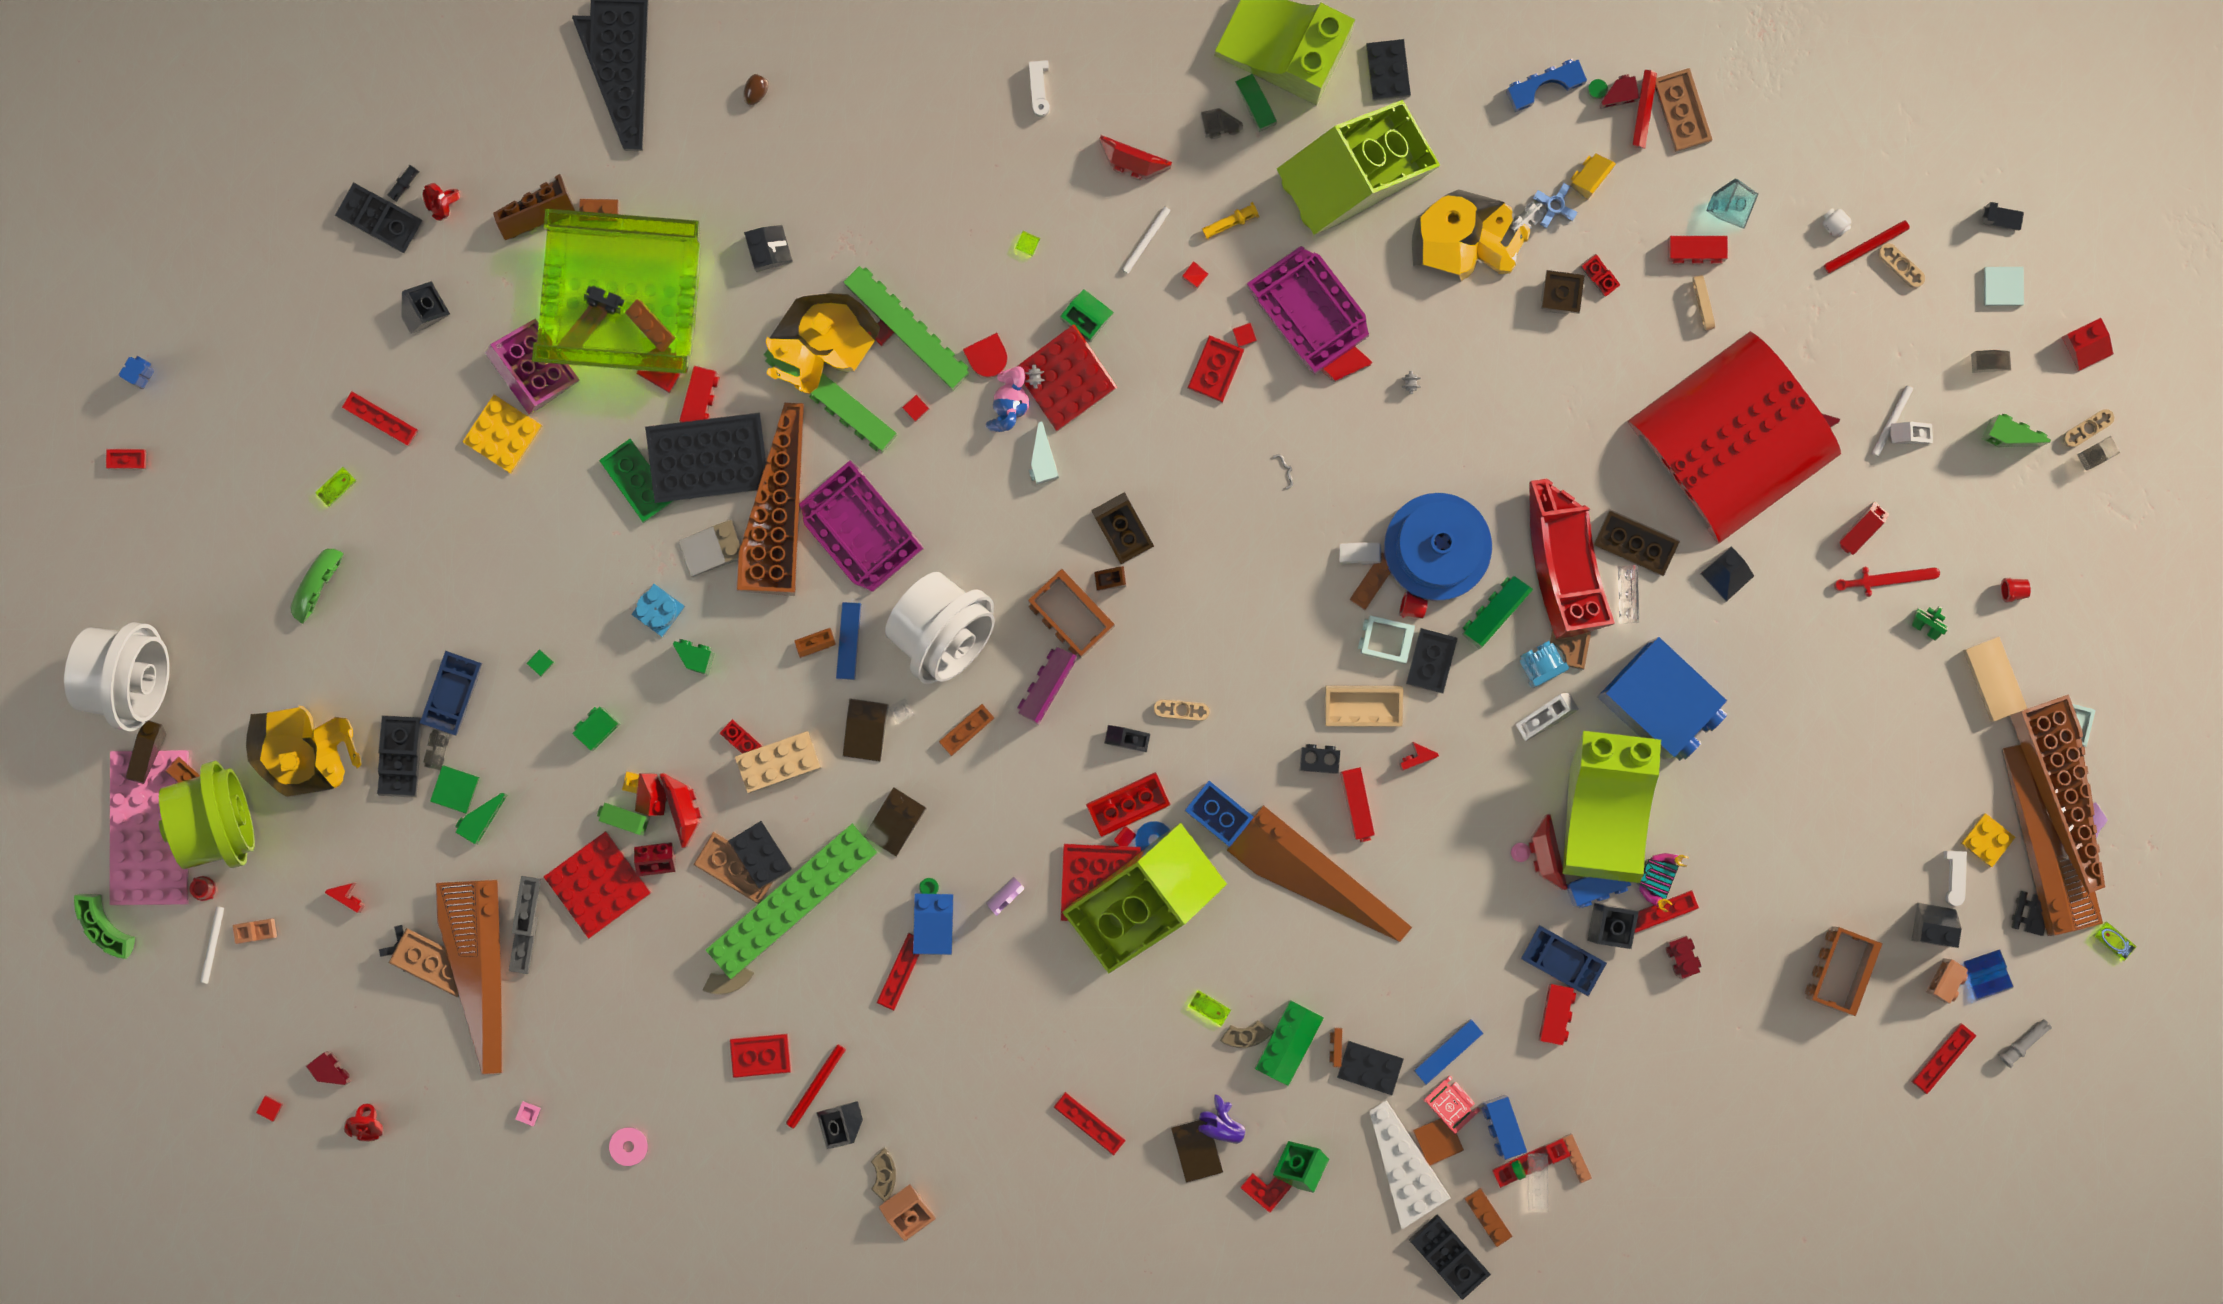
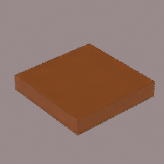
(1437, 1141)

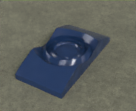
(451, 693)
(1563, 960)

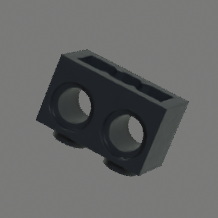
(1319, 764)

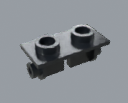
(596, 299)

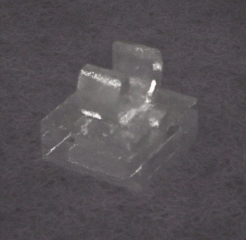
(901, 711)

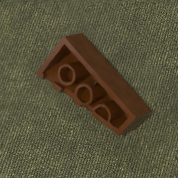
(530, 211)

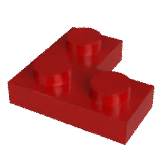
(1266, 1195)

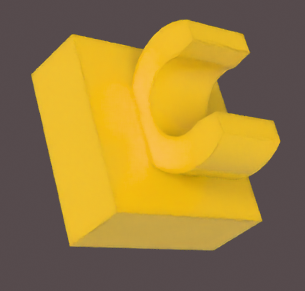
(630, 782)

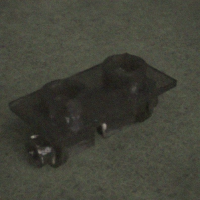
(439, 741)

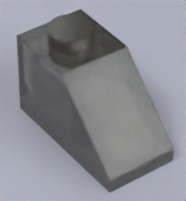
(1990, 361)
(2098, 453)

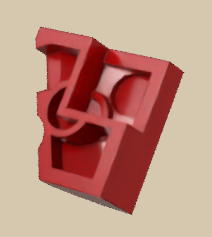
(1346, 364)

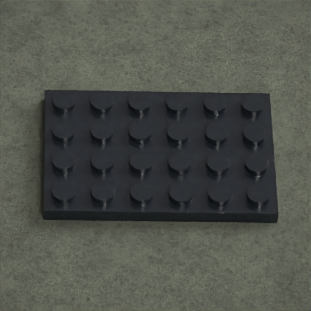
(706, 457)

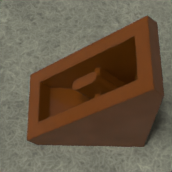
(1110, 578)

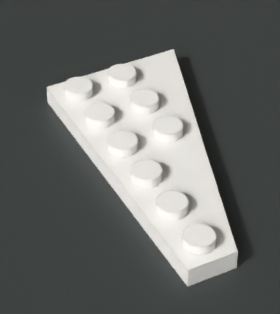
(1410, 1177)

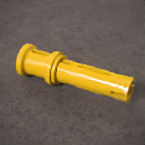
(1239, 217)

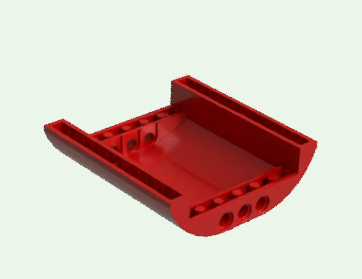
(1738, 434)

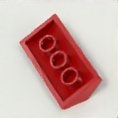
(1128, 804)

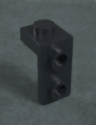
(2002, 217)

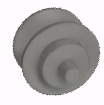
(1034, 376)
(1411, 382)

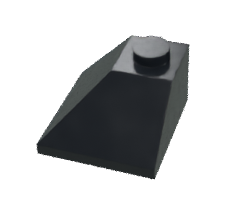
(422, 307)
(1728, 573)
(840, 1124)

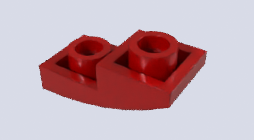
(1600, 275)
(739, 737)

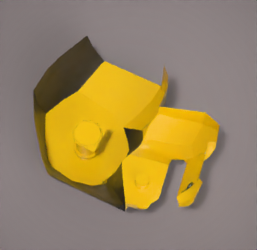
(1466, 229)
(818, 332)
(294, 754)

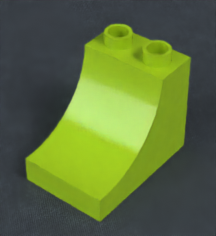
(1287, 44)
(1610, 805)
(1145, 899)

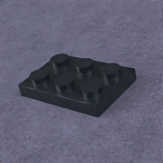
(1388, 69)
(1431, 660)
(760, 855)
(1370, 1068)

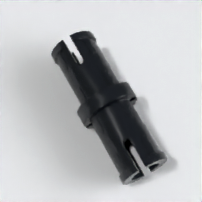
(403, 183)

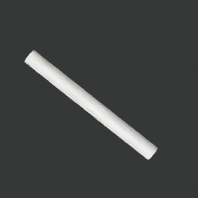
(1146, 239)
(1893, 418)
(212, 945)

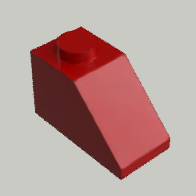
(650, 795)

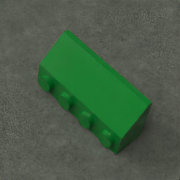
(1499, 609)
(1289, 1043)

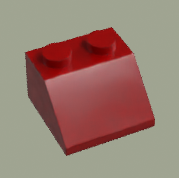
(2089, 344)

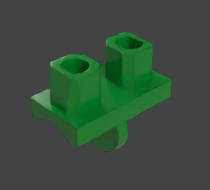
(1937, 627)

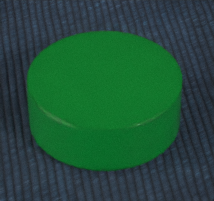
(1597, 89)
(929, 886)
(1518, 1170)

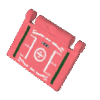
(1451, 1105)

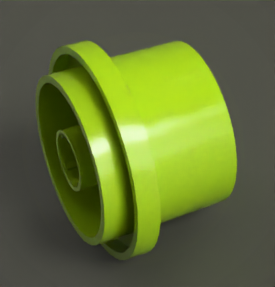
(207, 819)

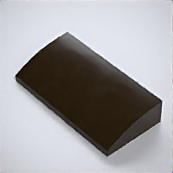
(1636, 542)

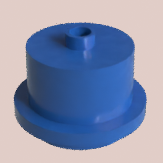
(1422, 565)

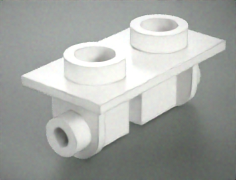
(1532, 212)

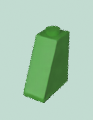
(623, 818)

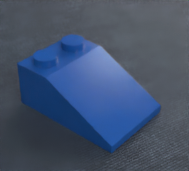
(933, 924)

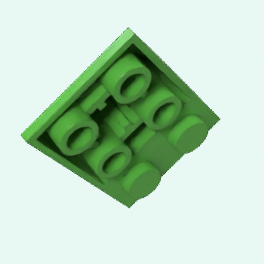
(2007, 433)

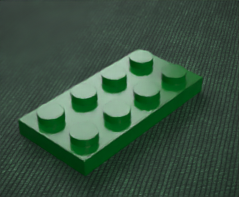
(633, 478)

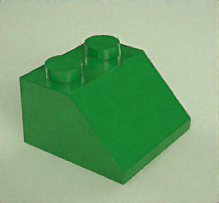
(1301, 1166)

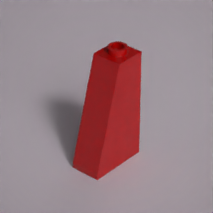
(1357, 804)

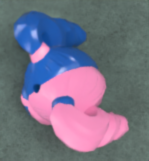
(1007, 400)

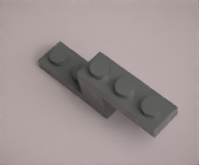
(524, 924)

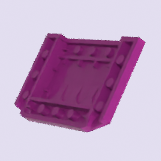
(1310, 308)
(859, 528)

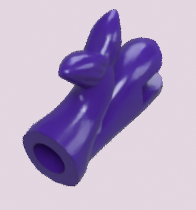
(1221, 1126)

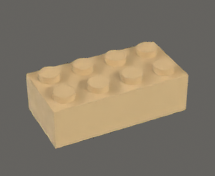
(777, 762)

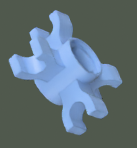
(1546, 200)

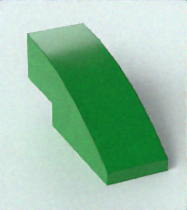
(1256, 102)

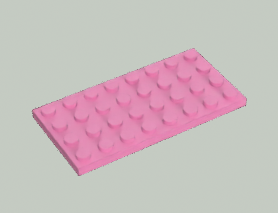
(140, 860)

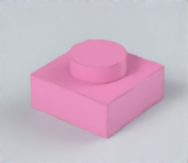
(528, 1113)

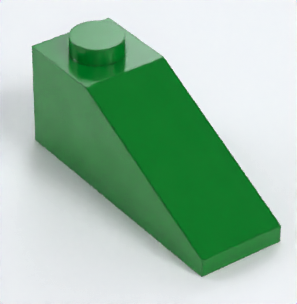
(476, 822)

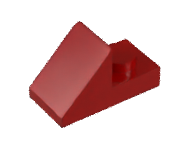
(1423, 754)
(342, 895)

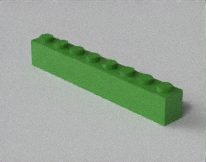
(910, 331)
(844, 406)

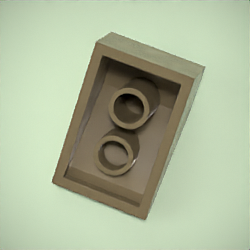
(711, 548)

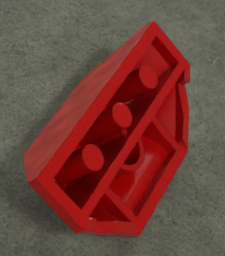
(1132, 160)
(682, 808)
(1547, 854)

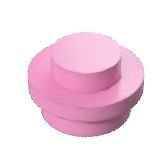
(1520, 852)

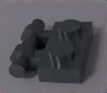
(2034, 922)

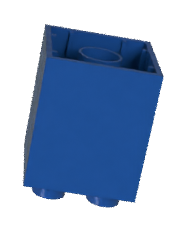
(1664, 700)

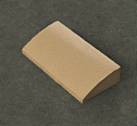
(1995, 679)
(1363, 705)

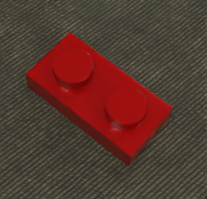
(125, 458)

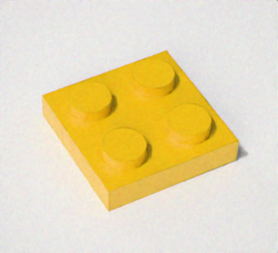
(1988, 840)

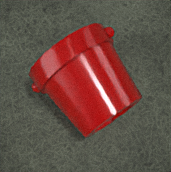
(2015, 589)
(1412, 606)
(202, 888)

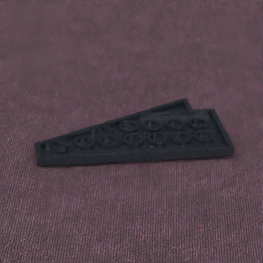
(617, 53)

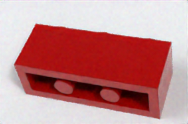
(1698, 249)
(699, 394)
(1557, 1014)

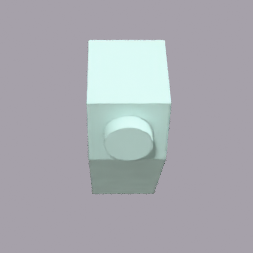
(1042, 460)

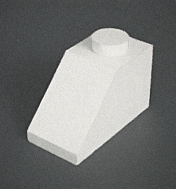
(1911, 433)

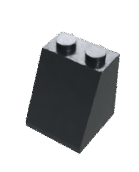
(1936, 926)

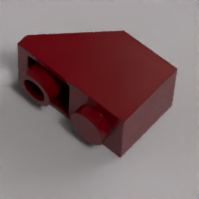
(327, 1070)

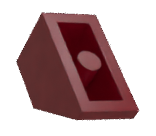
(1622, 92)

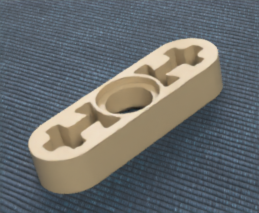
(1916, 271)
(1703, 302)
(2074, 431)
(1196, 707)

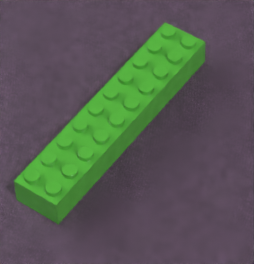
(791, 901)

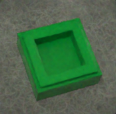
(540, 663)

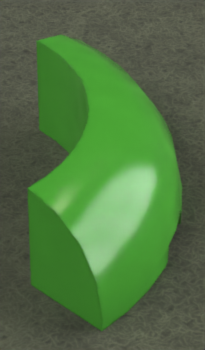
(313, 582)
(98, 927)

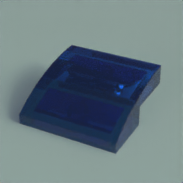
(1988, 975)

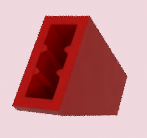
(1863, 529)

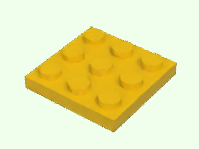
(502, 433)

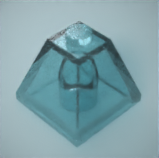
(1733, 203)

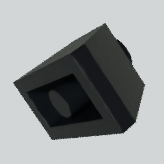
(1127, 738)

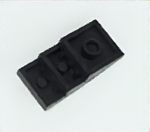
(378, 217)
(399, 756)
(1449, 1257)

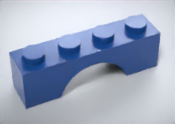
(1568, 76)

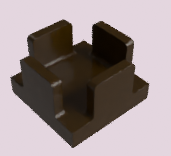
(1562, 292)

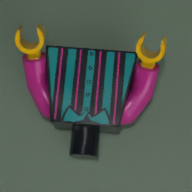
(1658, 877)

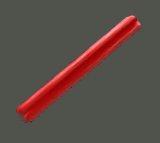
(1866, 246)
(815, 1086)

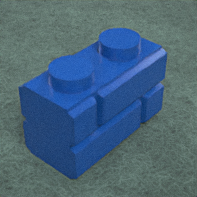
(136, 371)

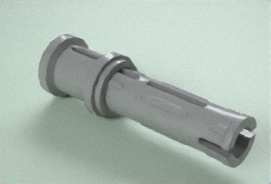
(2019, 1049)

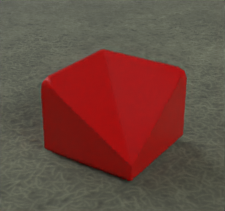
(1195, 275)

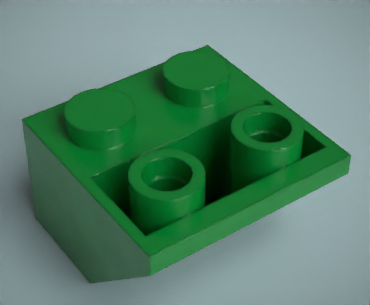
(1087, 315)
(695, 658)
(595, 728)

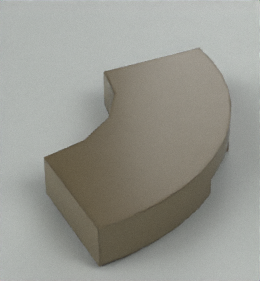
(723, 984)
(1247, 1036)
(885, 1174)

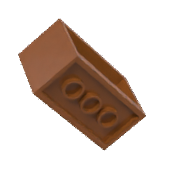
(1084, 599)
(1862, 975)

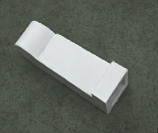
(1040, 105)
(1957, 877)

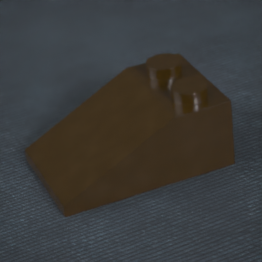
(1122, 528)
(865, 729)
(895, 821)
(1196, 1151)

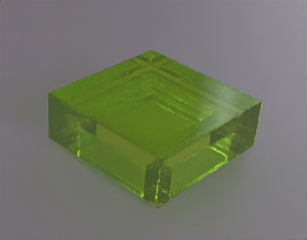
(1027, 243)

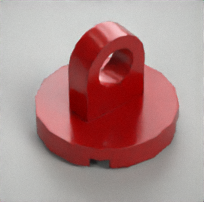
(439, 200)
(364, 1127)

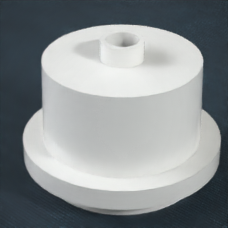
(940, 627)
(118, 674)

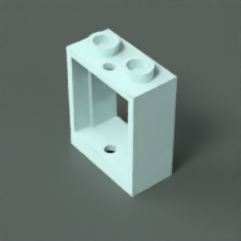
(1407, 639)

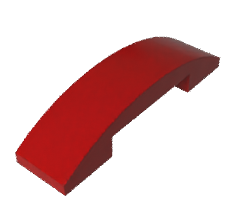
(1555, 1150)

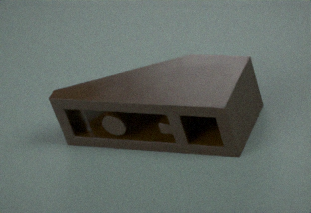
(145, 751)

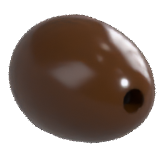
(755, 89)

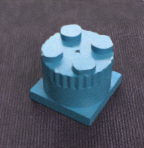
(657, 610)
(1543, 664)

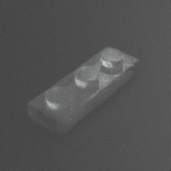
(1628, 594)
(1538, 1182)

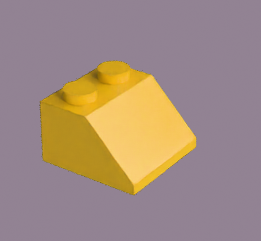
(1592, 175)

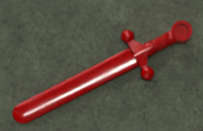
(1887, 579)

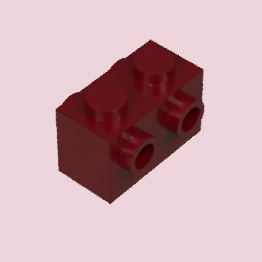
(654, 859)
(1683, 957)

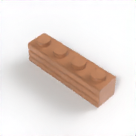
(1576, 1159)

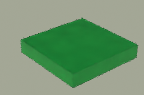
(454, 789)

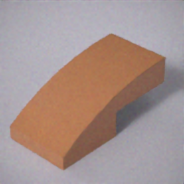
(254, 931)

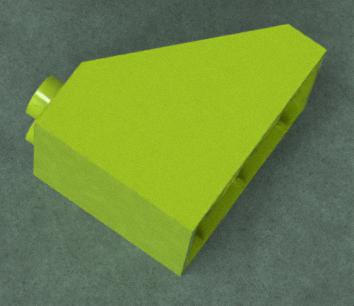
(1357, 166)

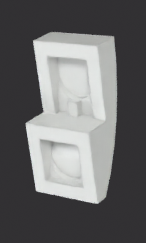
(1360, 553)

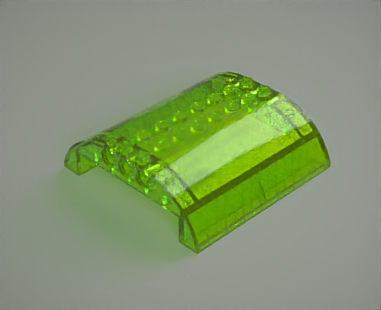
(630, 258)

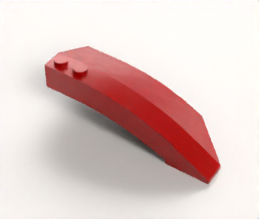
(1566, 562)

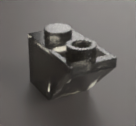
(1219, 122)

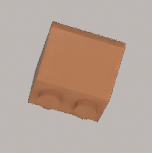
(1947, 981)
(907, 1212)

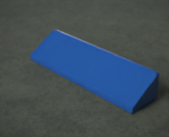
(848, 641)
(1448, 1051)

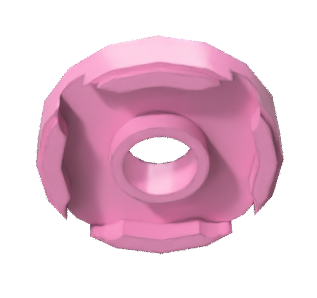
(628, 1158)

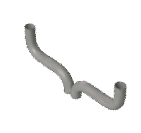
(1288, 472)

